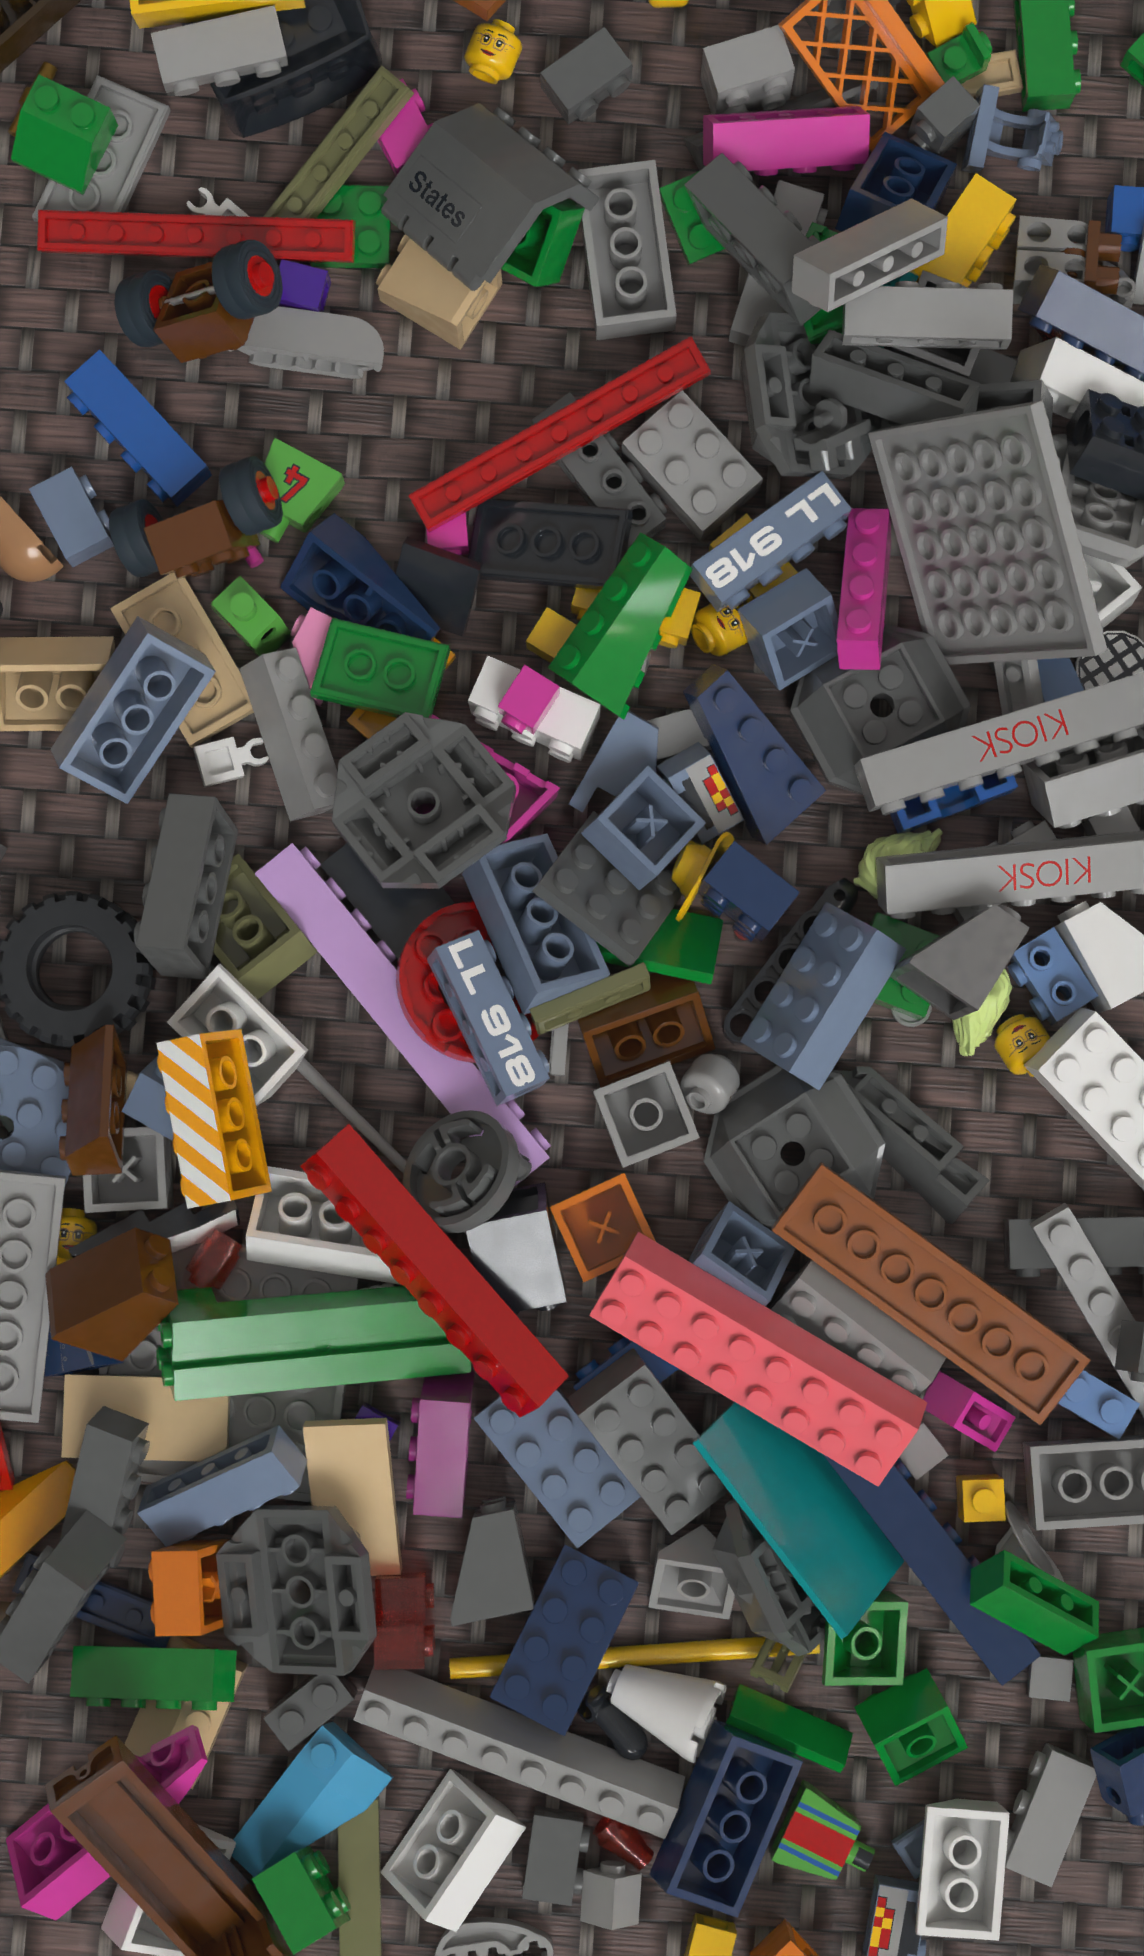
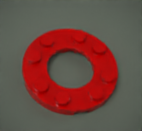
(419, 989)

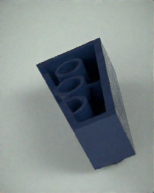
(757, 762)

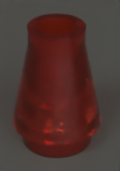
(623, 1842)

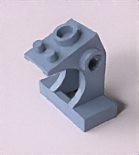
(1040, 140)

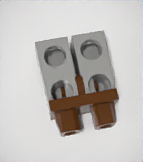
(1067, 247)

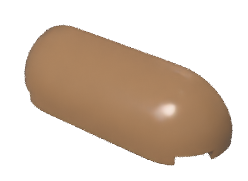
(21, 551)

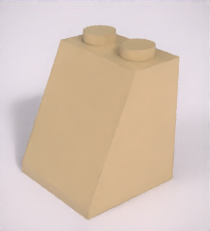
(433, 295)

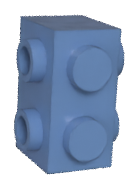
(1058, 973)

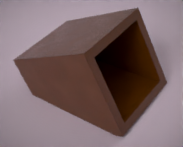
(112, 1294)

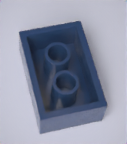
(892, 176)
(746, 893)

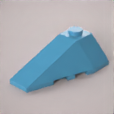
(315, 1795)

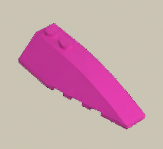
(55, 1869)

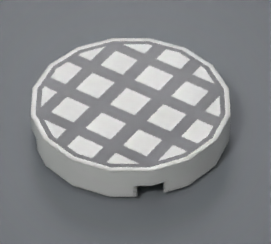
(1121, 660)

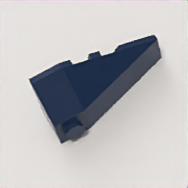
(350, 581)

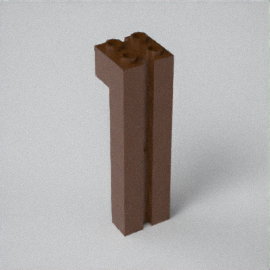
(162, 1857)

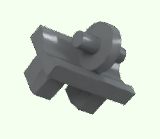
(833, 437)

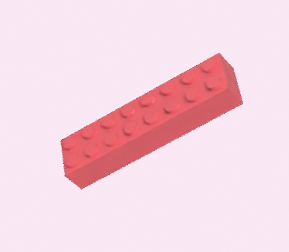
(759, 1359)

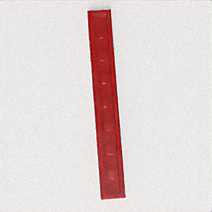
(193, 235)
(560, 434)

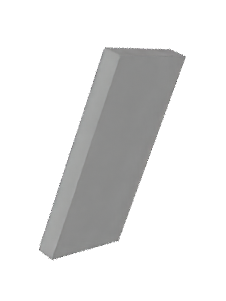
(121, 167)

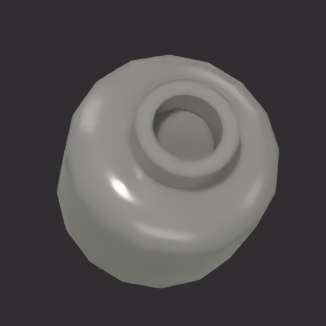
(710, 1083)

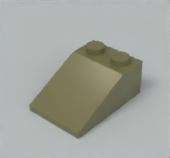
(256, 934)

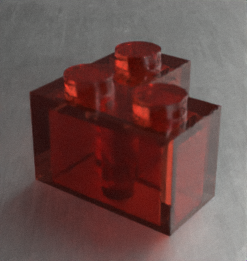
(401, 1621)

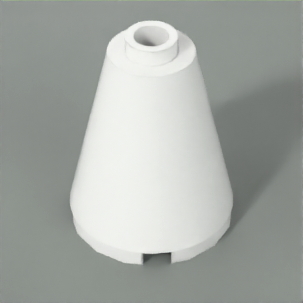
(668, 1705)

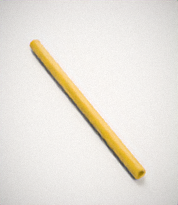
(635, 1655)

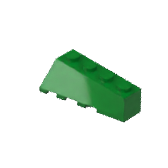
(622, 625)

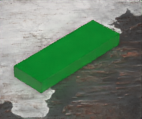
(789, 1728)

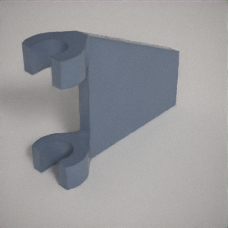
(622, 756)

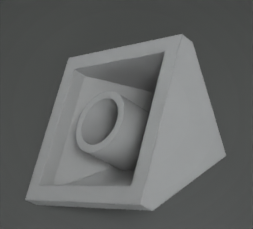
(690, 1577)

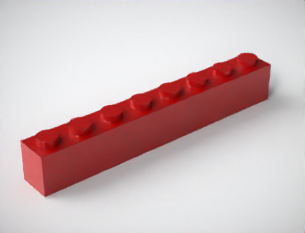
(434, 1271)

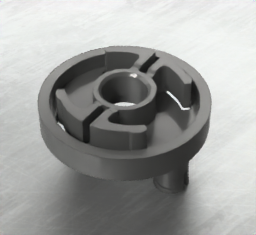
(485, 1182)

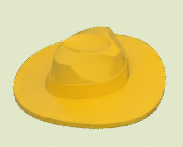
(693, 866)

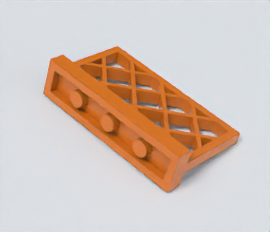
(896, 41)

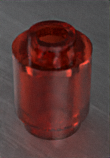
(213, 1260)

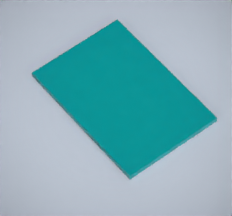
(802, 1513)

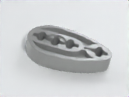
(482, 1933)

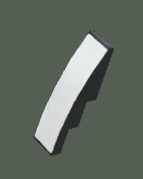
(178, 1225)

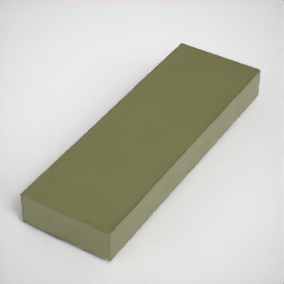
(590, 999)

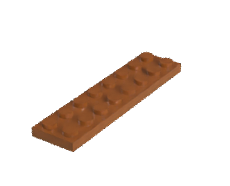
(930, 1293)

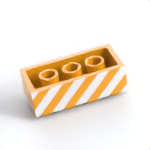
(213, 1117)

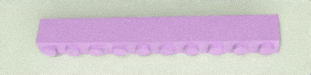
(372, 979)

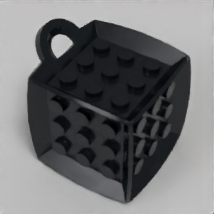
(327, 59)

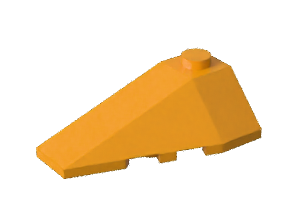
(32, 1511)

